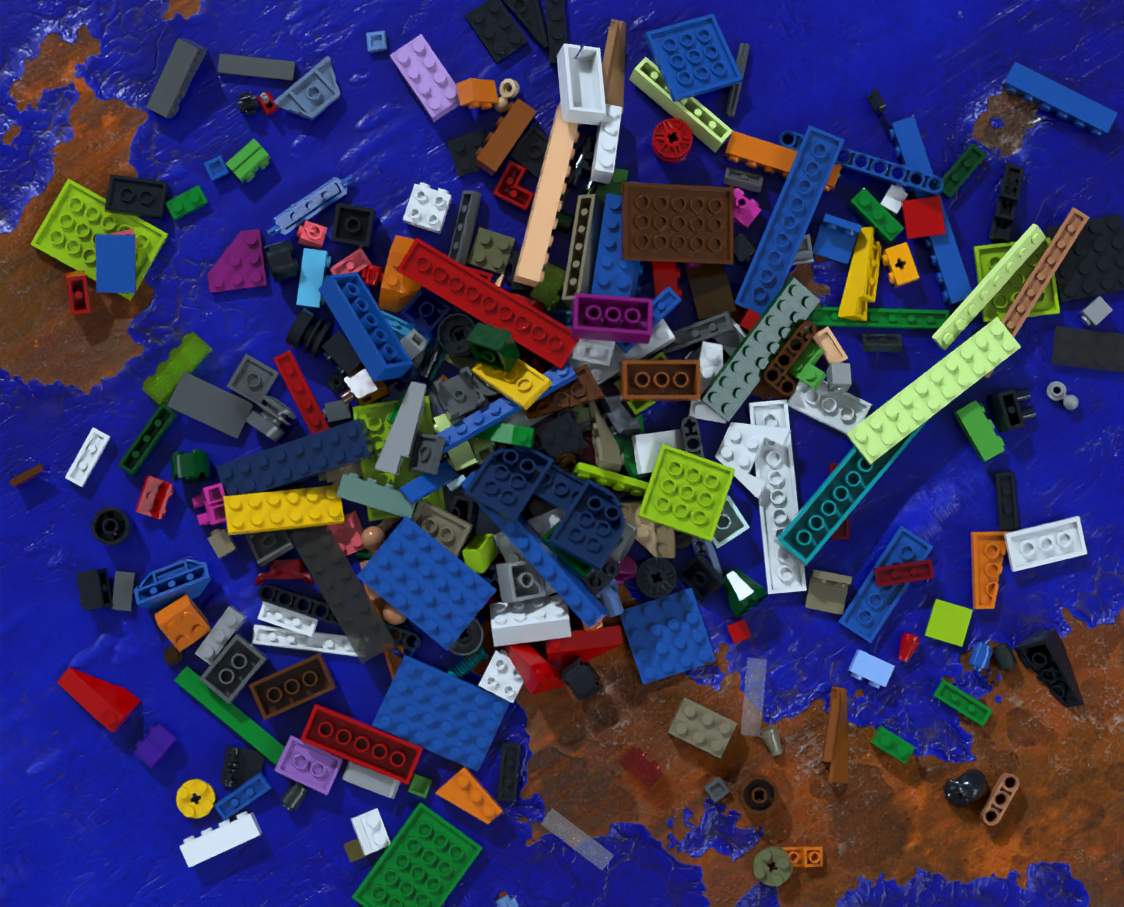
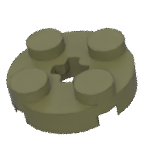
(765, 874)

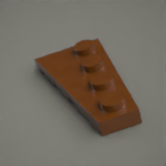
(575, 393)

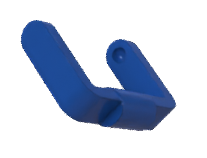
(413, 642)

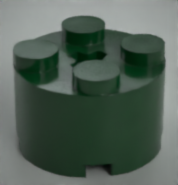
(190, 467)

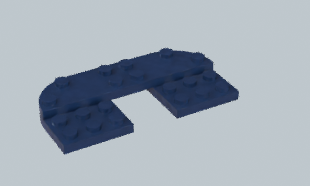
(592, 513)

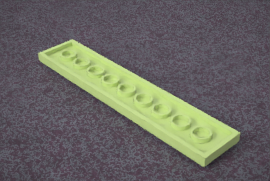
(933, 390)

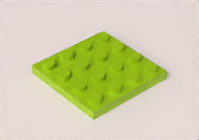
(985, 260)
(686, 493)

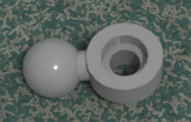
(1069, 401)

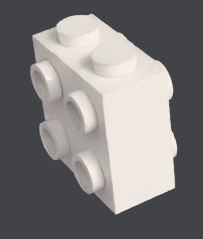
(427, 207)
(502, 677)

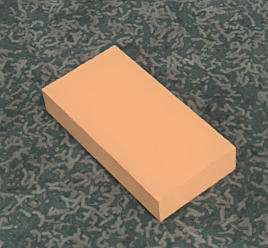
(832, 350)

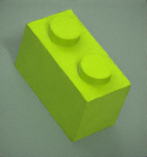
(480, 552)

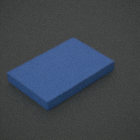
(115, 263)

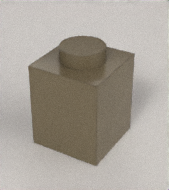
(222, 542)

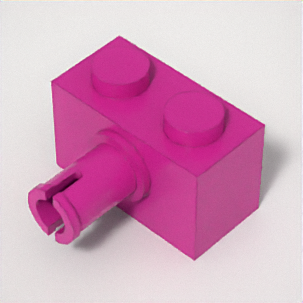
(744, 210)

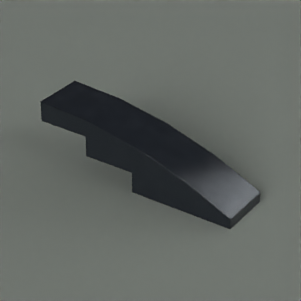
(1006, 203)

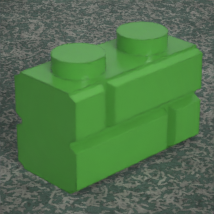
(248, 161)

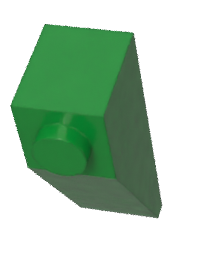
(509, 434)

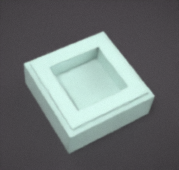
(456, 483)

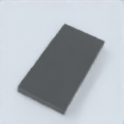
(210, 404)

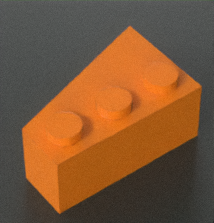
(470, 795)

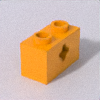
(903, 255)

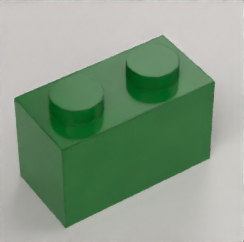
(892, 744)

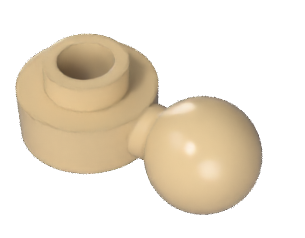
(504, 89)

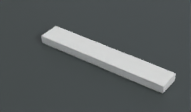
(290, 639)

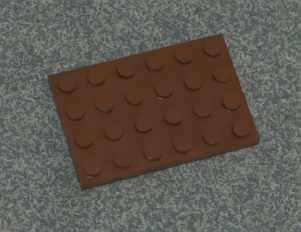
(677, 223)

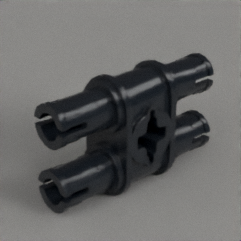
(580, 166)

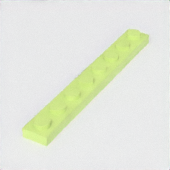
(989, 286)

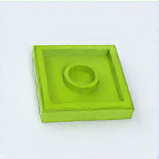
(948, 622)

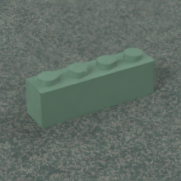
(374, 495)

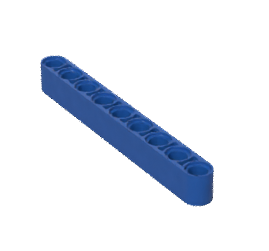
(872, 161)

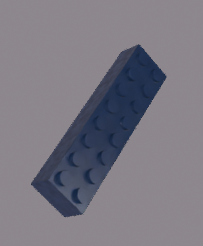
(297, 460)

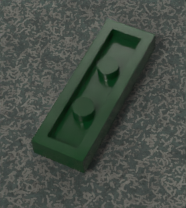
(961, 170)

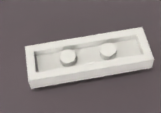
(87, 457)
(288, 619)

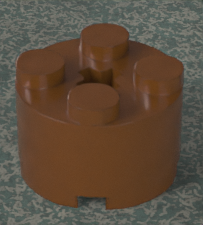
(759, 805)

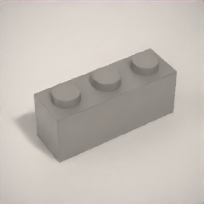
(221, 634)

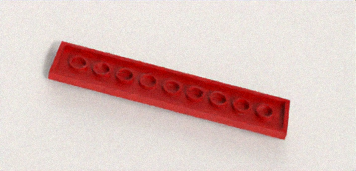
(488, 302)

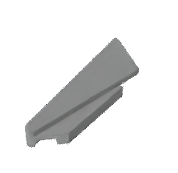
(403, 431)

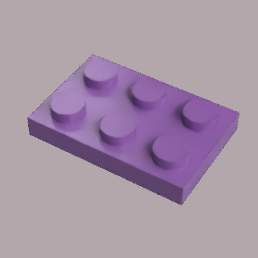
(308, 765)

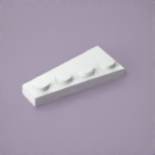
(710, 364)

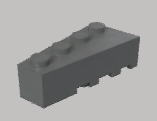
(176, 77)

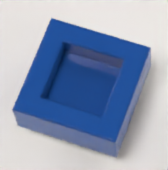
(216, 168)

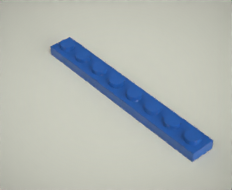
(499, 411)

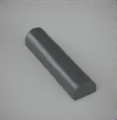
(465, 226)

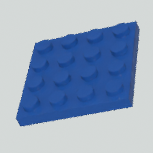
(693, 57)
(667, 636)

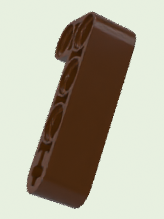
(792, 355)

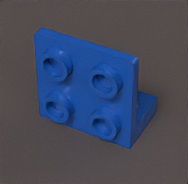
(836, 239)

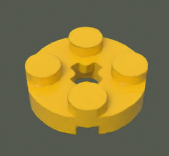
(186, 792)

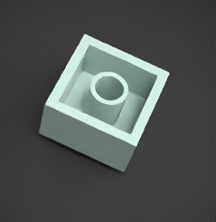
(729, 525)

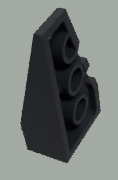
(1049, 660)

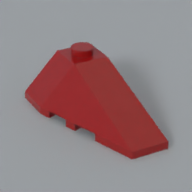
(582, 643)
(533, 668)
(102, 699)

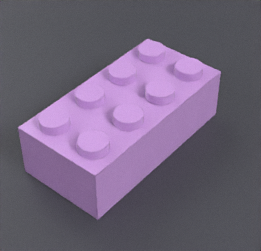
(426, 77)

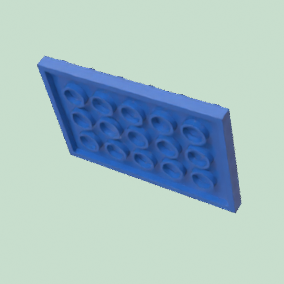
(426, 582)
(441, 712)

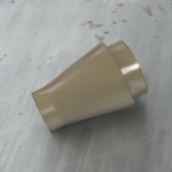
(771, 738)

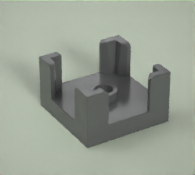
(458, 395)

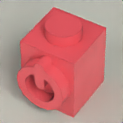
(311, 235)

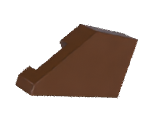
(26, 476)

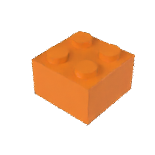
(182, 622)

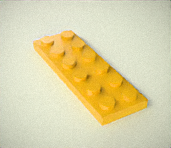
(283, 510)

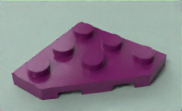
(240, 265)

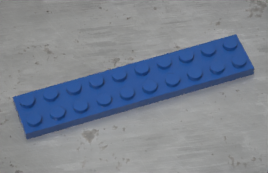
(789, 219)

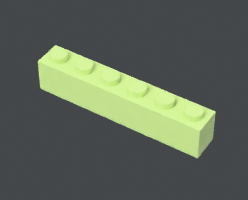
(689, 110)

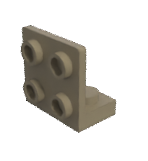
(827, 591)

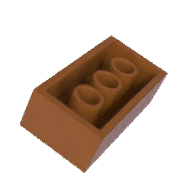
(660, 380)

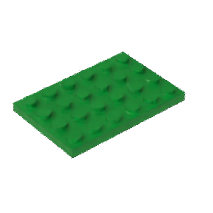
(419, 864)

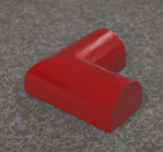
(509, 189)

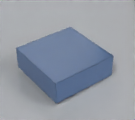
(376, 41)

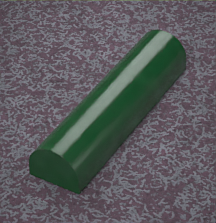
(148, 439)

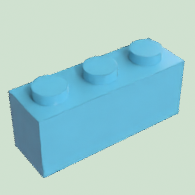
(312, 277)

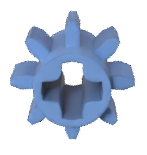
(506, 901)

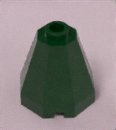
(742, 592)

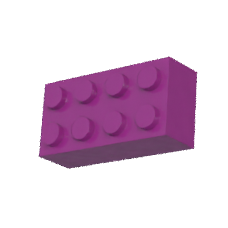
(611, 318)

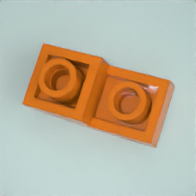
(805, 855)

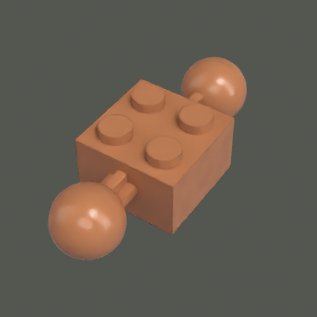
(372, 539)

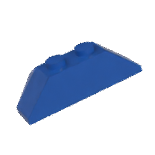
(172, 582)

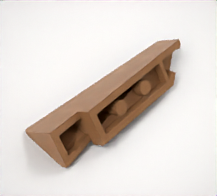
(614, 64)

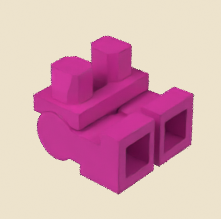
(212, 499)

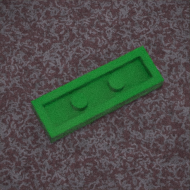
(962, 702)

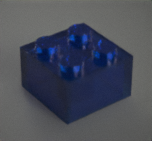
(426, 312)

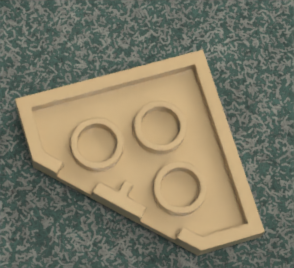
(654, 537)

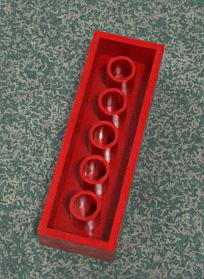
(361, 743)

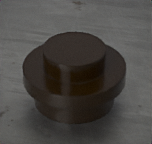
(567, 461)
(172, 655)

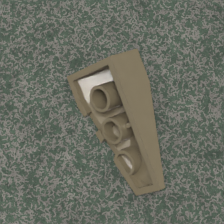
(604, 445)

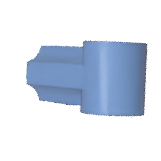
(611, 599)

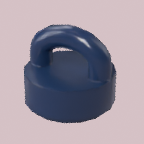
(410, 375)

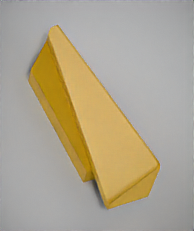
(862, 277)

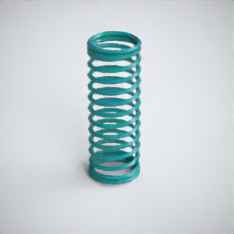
(483, 653)

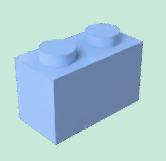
(870, 668)

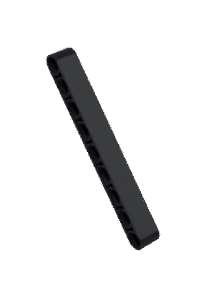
(313, 611)

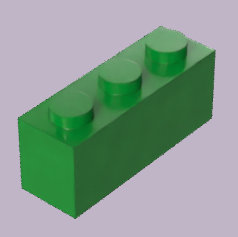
(875, 215)

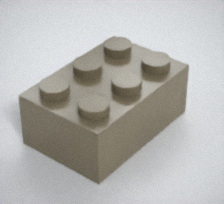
(702, 727)

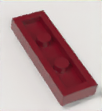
(903, 573)

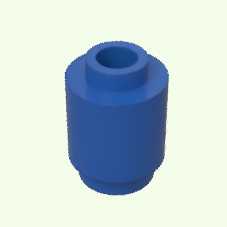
(980, 657)

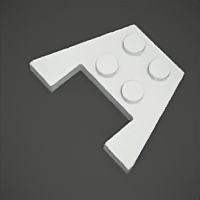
(742, 447)

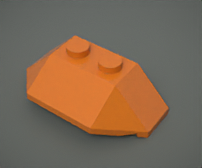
(395, 287)

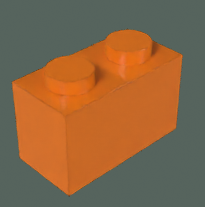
(477, 93)

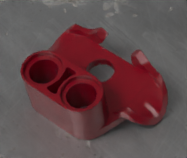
(285, 570)

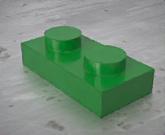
(186, 202)

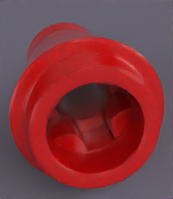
(907, 646)

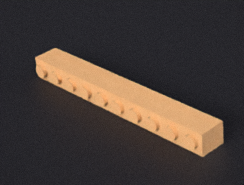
(547, 201)

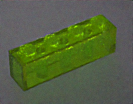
(180, 359)

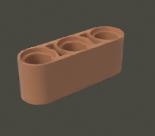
(1007, 792)

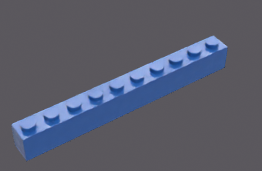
(942, 247)
(549, 565)

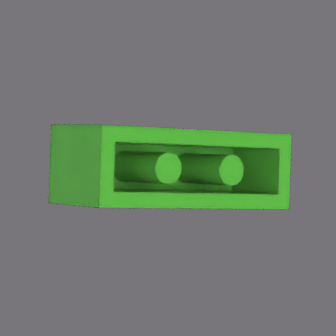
(979, 431)

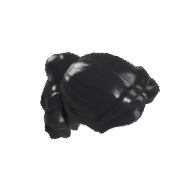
(966, 788)

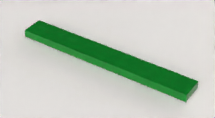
(882, 318)
(230, 715)

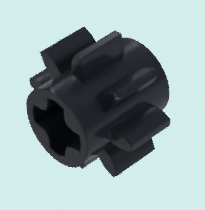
(247, 103)

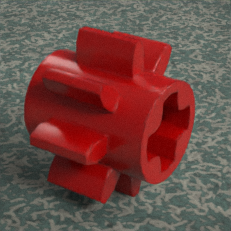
(372, 275)

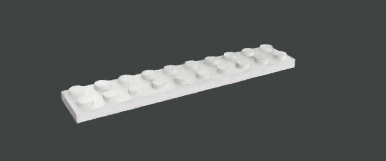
(778, 500)

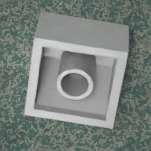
(519, 581)

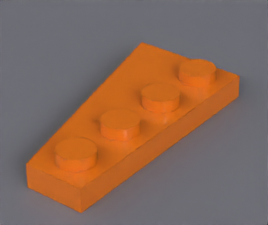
(986, 559)

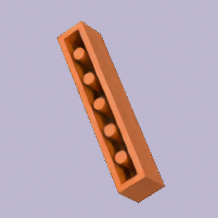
(768, 156)

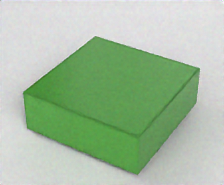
(419, 785)

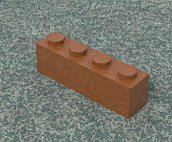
(504, 137)

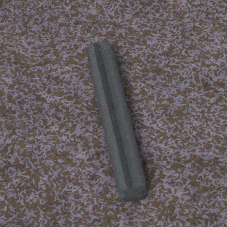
(735, 89)

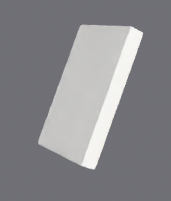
(648, 445)

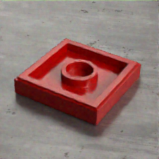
(923, 217)

